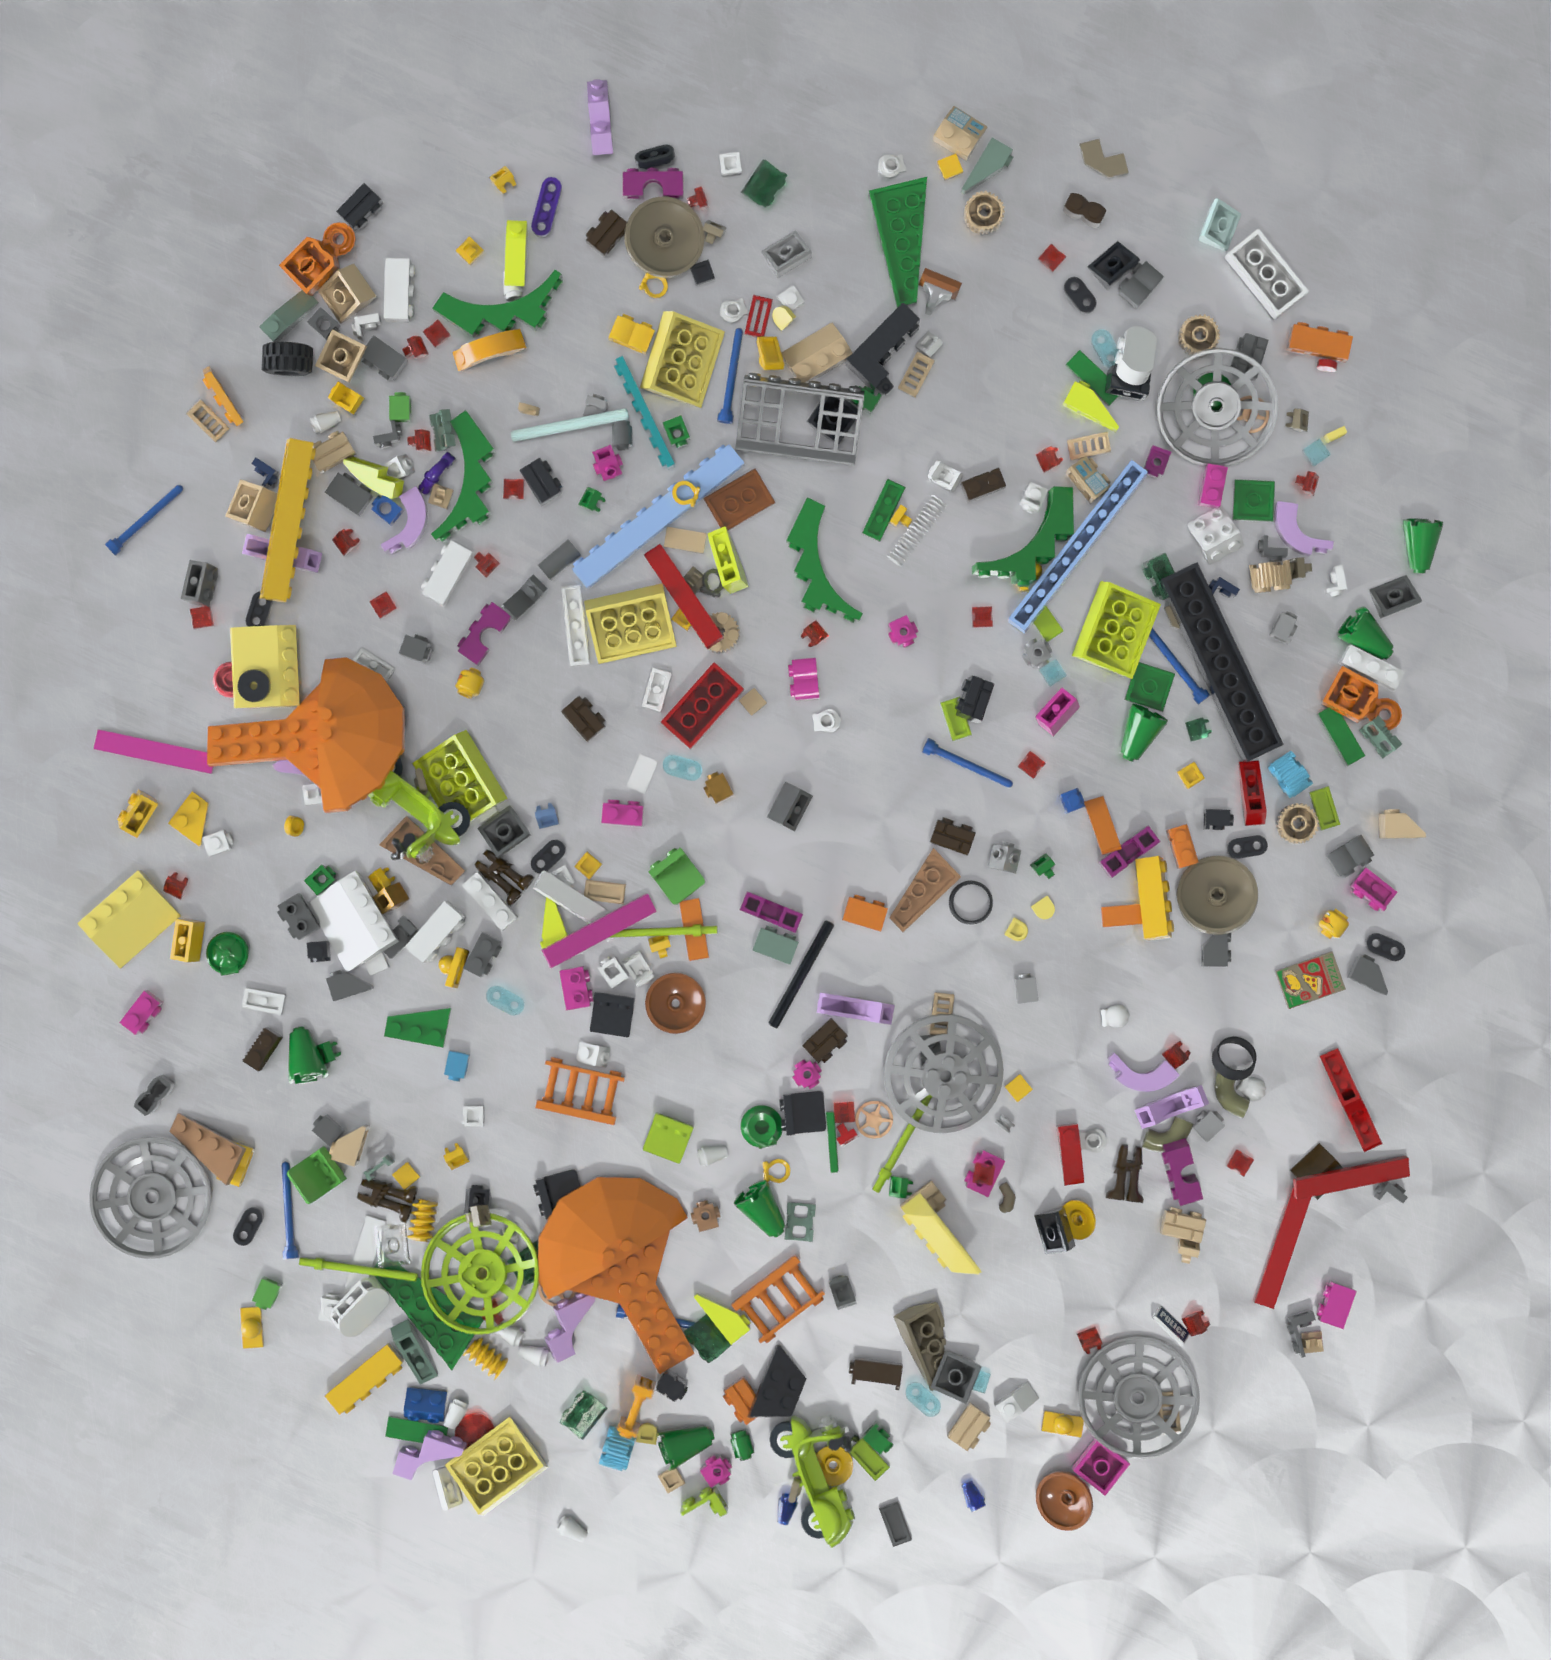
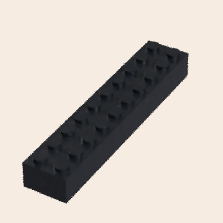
(1220, 662)

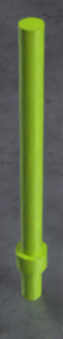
(696, 930)
(885, 1173)
(320, 1264)

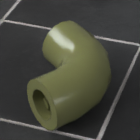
(1229, 1098)
(1155, 1140)

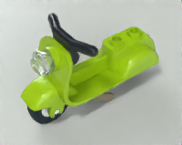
(442, 823)
(828, 1512)

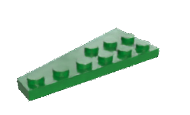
(900, 227)
(444, 1339)

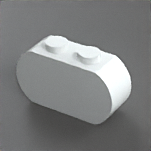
(1136, 355)
(359, 1307)

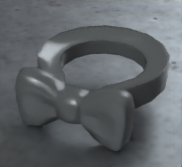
(705, 589)

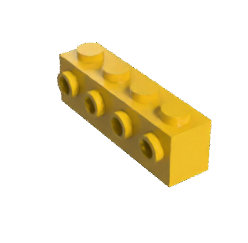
(1153, 898)
(364, 1378)

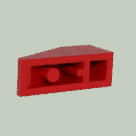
(1252, 793)
(1070, 1153)

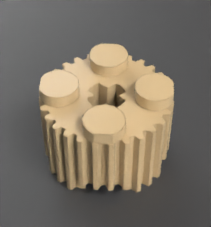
(979, 223)
(1196, 324)
(1271, 575)
(731, 632)
(1302, 833)

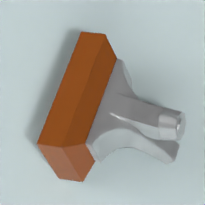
(938, 288)

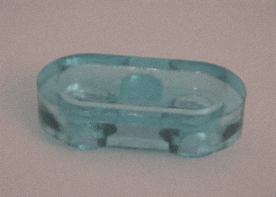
(1105, 349)
(682, 767)
(505, 1000)
(922, 1399)

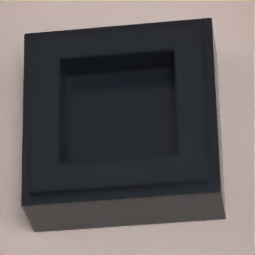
(702, 272)

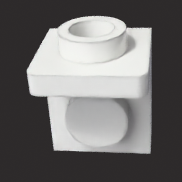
(367, 321)
(399, 467)
(1033, 498)
(1338, 579)
(218, 842)
(327, 1304)

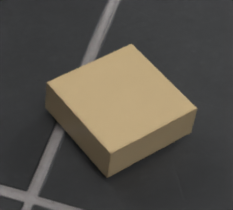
(752, 701)
(671, 1480)

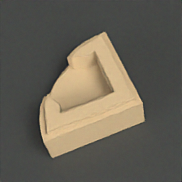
(528, 409)

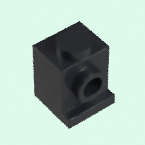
(1217, 819)
(318, 951)
(480, 1193)

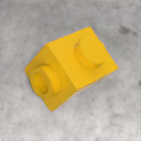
(345, 397)

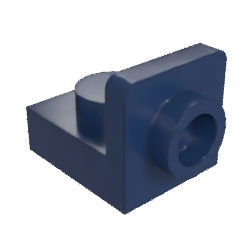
(262, 469)
(1225, 587)

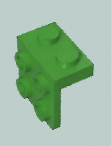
(676, 876)
(316, 1175)

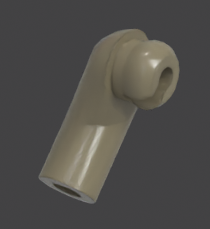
(1009, 1198)

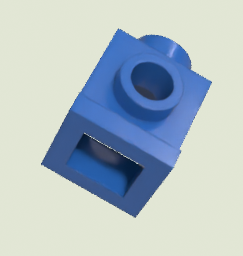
(1072, 800)

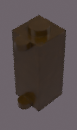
(876, 1371)

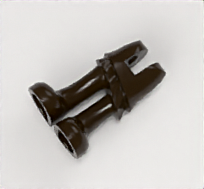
(501, 866)
(1122, 1167)
(381, 1189)

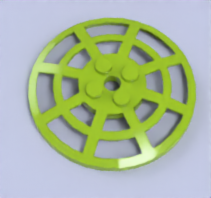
(469, 1279)

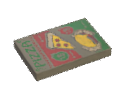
(1310, 980)

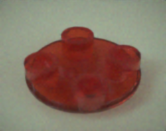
(473, 1428)

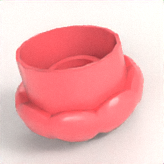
(223, 679)

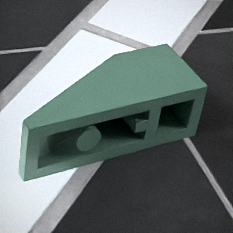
(990, 163)
(288, 316)
(413, 1351)

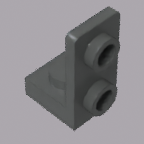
(524, 597)
(405, 932)
(1303, 1319)

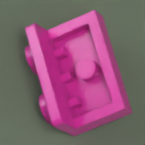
(1373, 889)

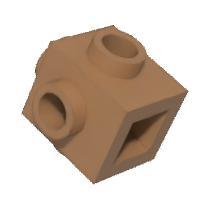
(705, 1223)

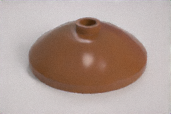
(660, 1007)
(1056, 1505)

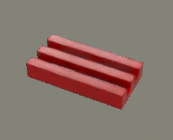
(754, 333)

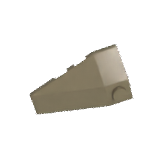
(924, 1337)

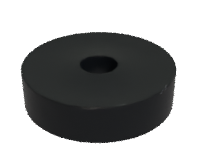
(262, 689)

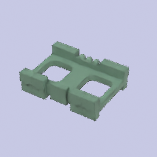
(448, 441)
(1383, 734)
(369, 1173)
(795, 1221)

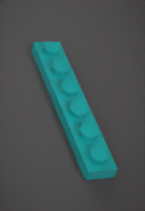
(647, 421)

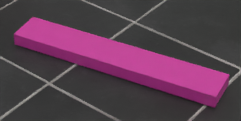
(152, 751)
(598, 930)

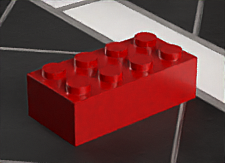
(702, 705)

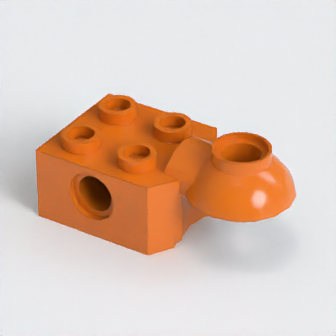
(317, 261)
(1358, 699)

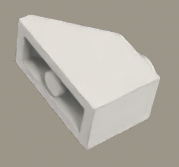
(1016, 1402)

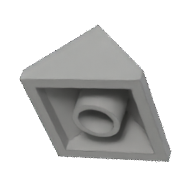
(787, 254)

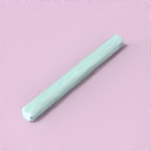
(568, 425)

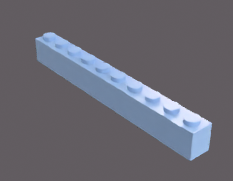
(656, 518)
(1077, 546)

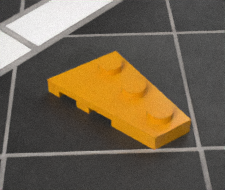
(220, 397)

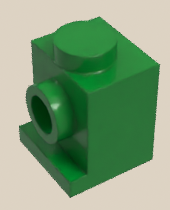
(870, 401)
(676, 424)
(313, 879)
(877, 1438)

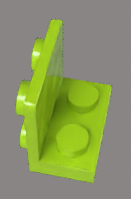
(668, 1138)
(716, 1503)

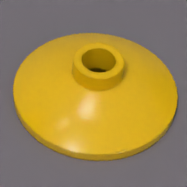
(1084, 1228)
(843, 1470)

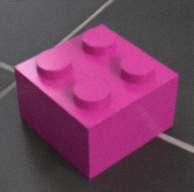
(1100, 1467)

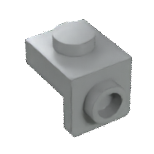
(595, 405)

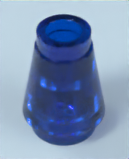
(973, 1497)
(785, 1509)

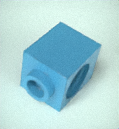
(456, 1065)

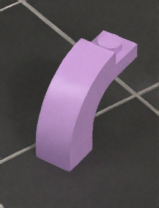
(415, 525)
(1289, 532)
(1151, 1081)
(1171, 1106)

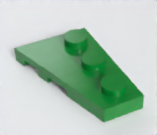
(420, 1027)

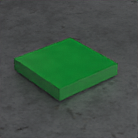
(1253, 500)
(1150, 687)

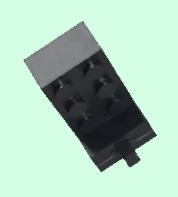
(878, 348)

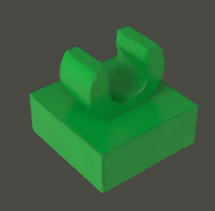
(590, 499)
(1043, 866)
(326, 1051)
(899, 1187)

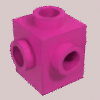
(607, 463)
(902, 624)
(804, 1066)
(716, 1477)

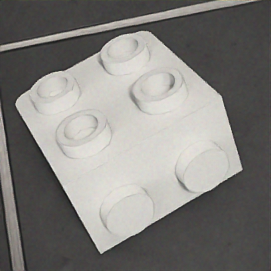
(1216, 534)

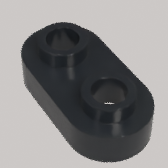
(654, 156)
(1077, 296)
(256, 610)
(1246, 847)
(548, 856)
(1385, 946)
(248, 1225)

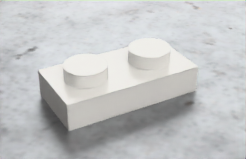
(656, 689)
(263, 1001)
(447, 1488)

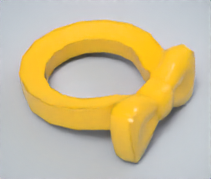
(643, 286)
(696, 491)
(766, 1166)

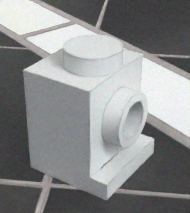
(613, 980)

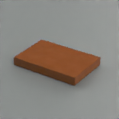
(739, 500)

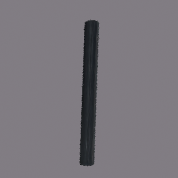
(801, 974)

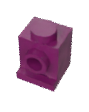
(1156, 453)

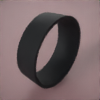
(951, 902)
(1228, 1072)

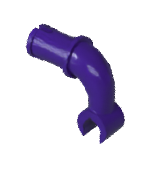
(432, 476)

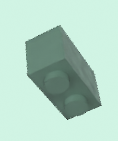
(776, 945)

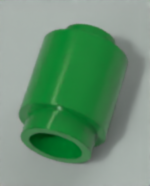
(742, 1445)

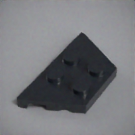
(778, 1388)

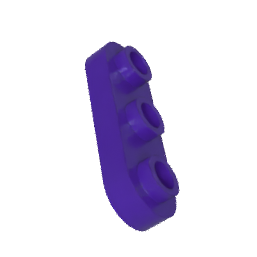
(546, 198)

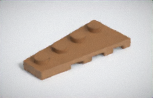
(440, 865)
(926, 888)
(212, 1149)

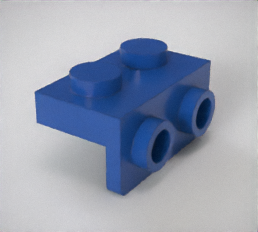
(425, 1405)

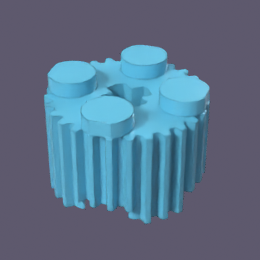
(1290, 774)
(617, 1450)

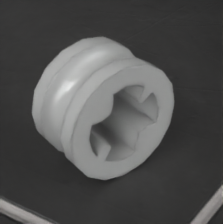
(1005, 1123)

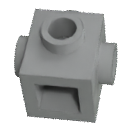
(1033, 660)
(1005, 857)

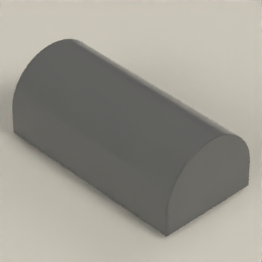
(559, 560)

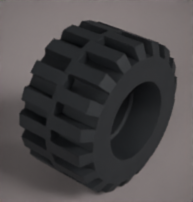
(287, 358)

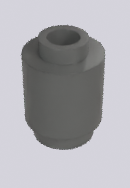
(622, 435)

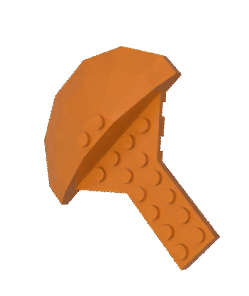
(338, 736)
(610, 1246)

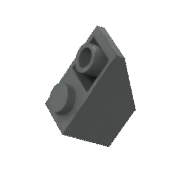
(1215, 951)

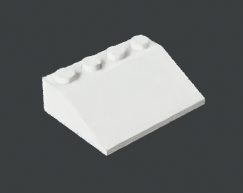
(352, 921)

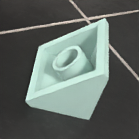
(1219, 225)

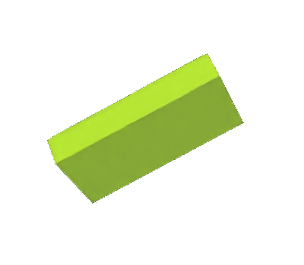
(1047, 625)
(957, 726)
(1324, 808)
(869, 1459)

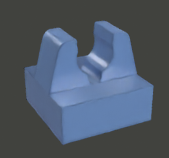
(546, 817)

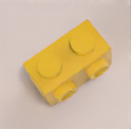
(137, 813)
(187, 940)

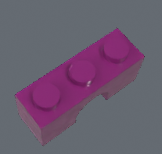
(636, 181)
(491, 617)
(1129, 851)
(771, 912)
(1177, 1156)

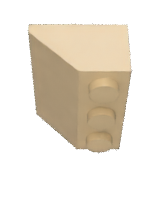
(817, 354)

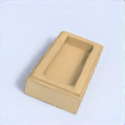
(685, 540)
(605, 891)

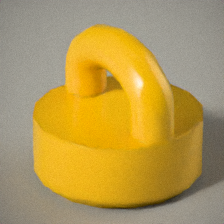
(293, 826)

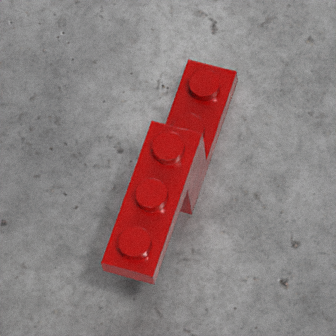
(1351, 1100)

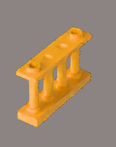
(643, 1389)

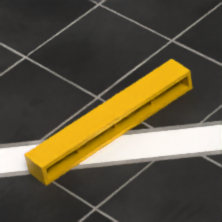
(286, 520)

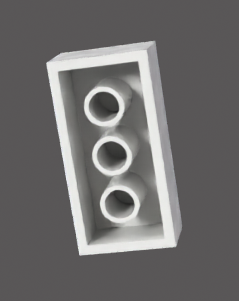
(1266, 274)

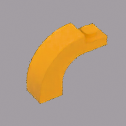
(489, 347)

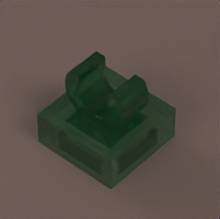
(1197, 729)

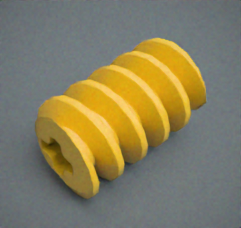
(422, 1220)
(486, 1357)

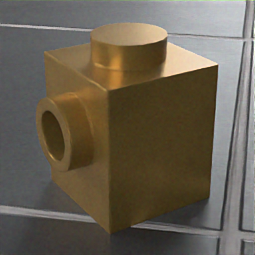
(717, 787)
(390, 898)

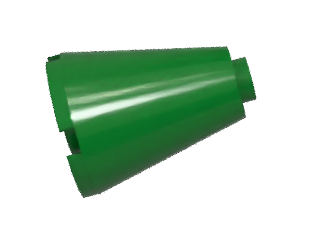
(1421, 542)
(1366, 634)
(1140, 731)
(304, 1058)
(761, 1208)
(683, 1444)

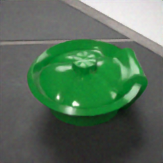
(227, 953)
(761, 1126)

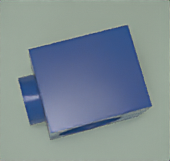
(393, 515)

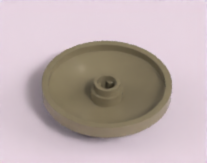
(664, 237)
(1217, 895)

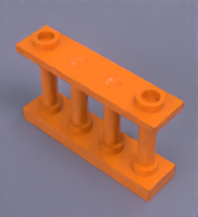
(586, 1110)
(759, 1291)

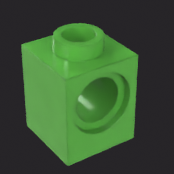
(400, 407)
(266, 1293)

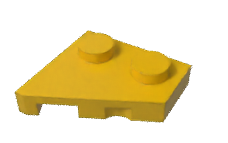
(191, 818)

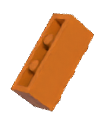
(1320, 342)

